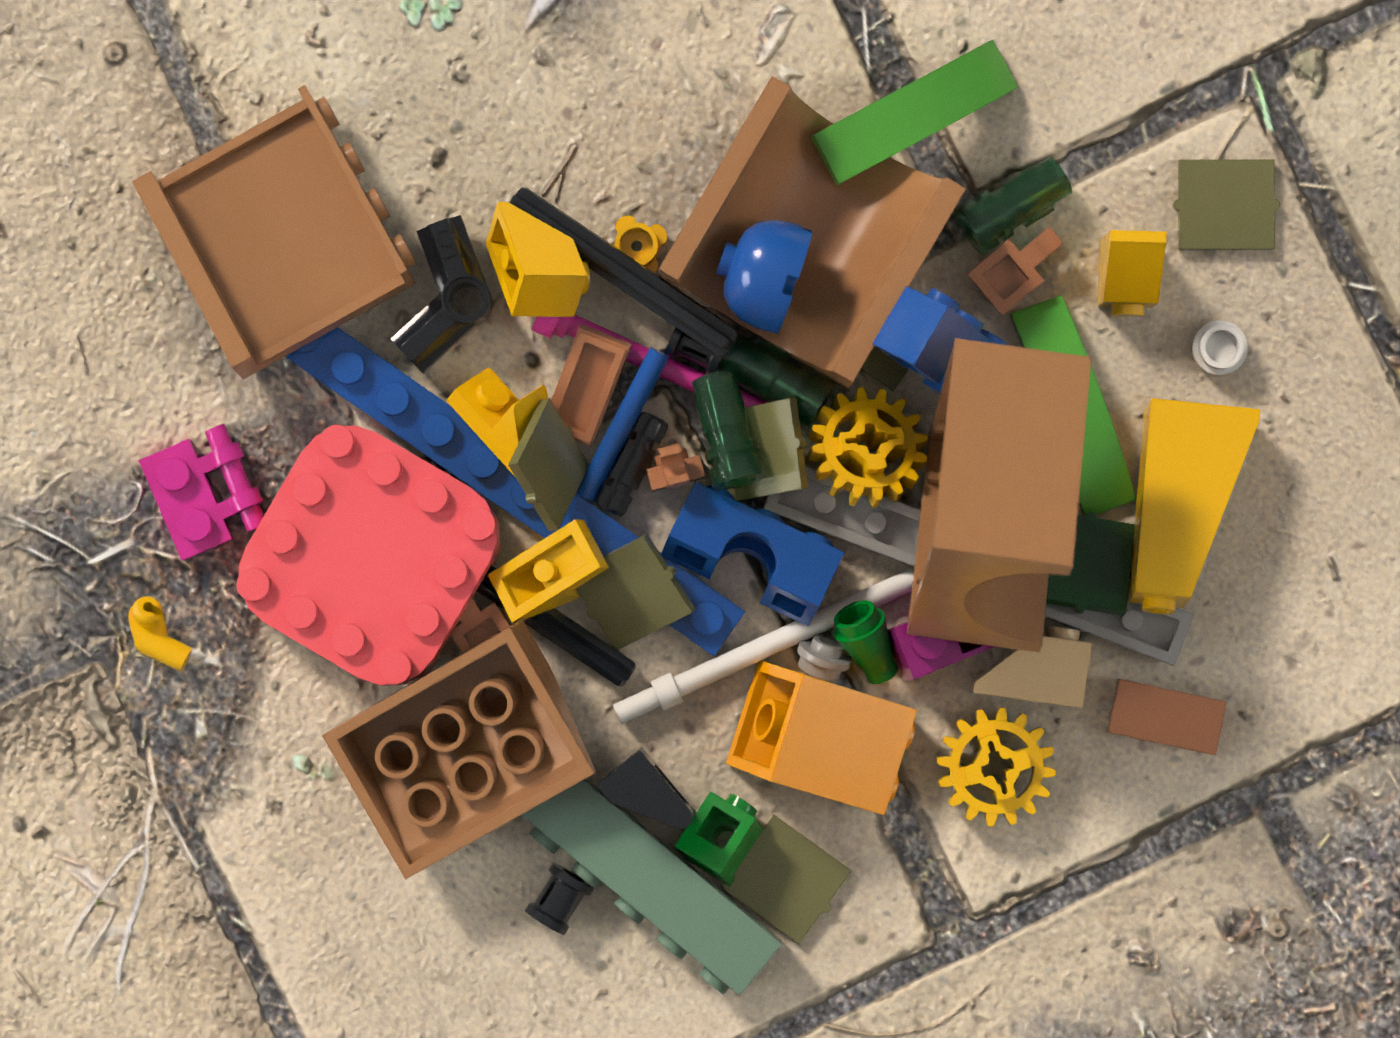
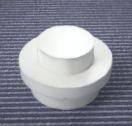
(1219, 347)

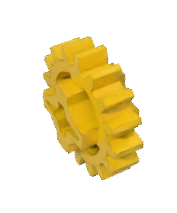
(883, 430)
(1019, 760)

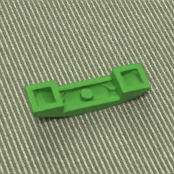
(914, 112)
(1104, 472)

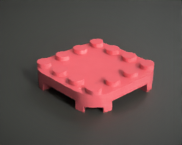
(369, 555)

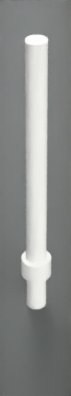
(669, 690)

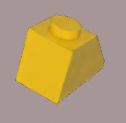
(535, 264)
(1130, 271)

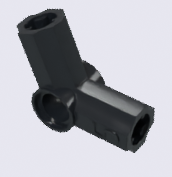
(453, 266)

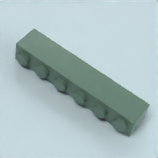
(655, 885)

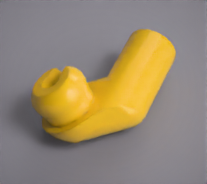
(151, 634)

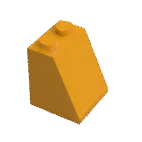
(822, 738)

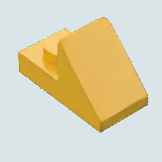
(495, 412)
(548, 572)

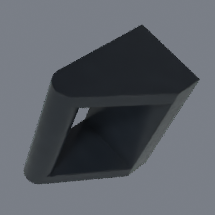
(646, 790)

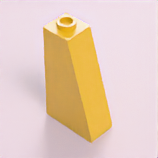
(1184, 484)

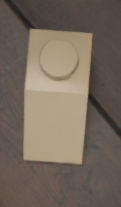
(1049, 676)

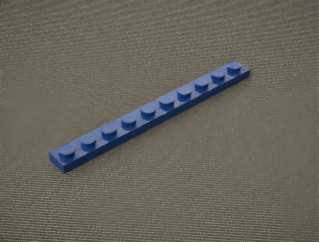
(449, 441)

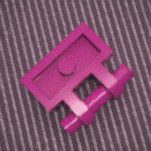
(188, 500)

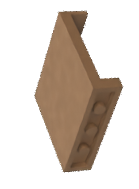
(278, 235)

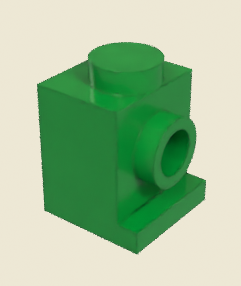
(699, 840)

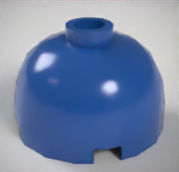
(764, 272)

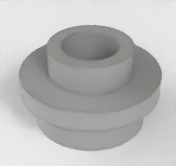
(823, 658)

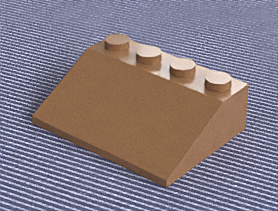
(462, 750)

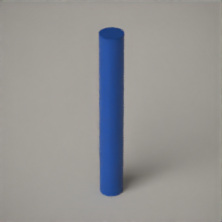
(622, 424)

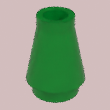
(865, 637)

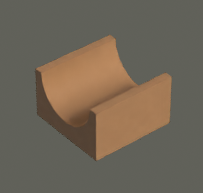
(862, 245)
(999, 494)

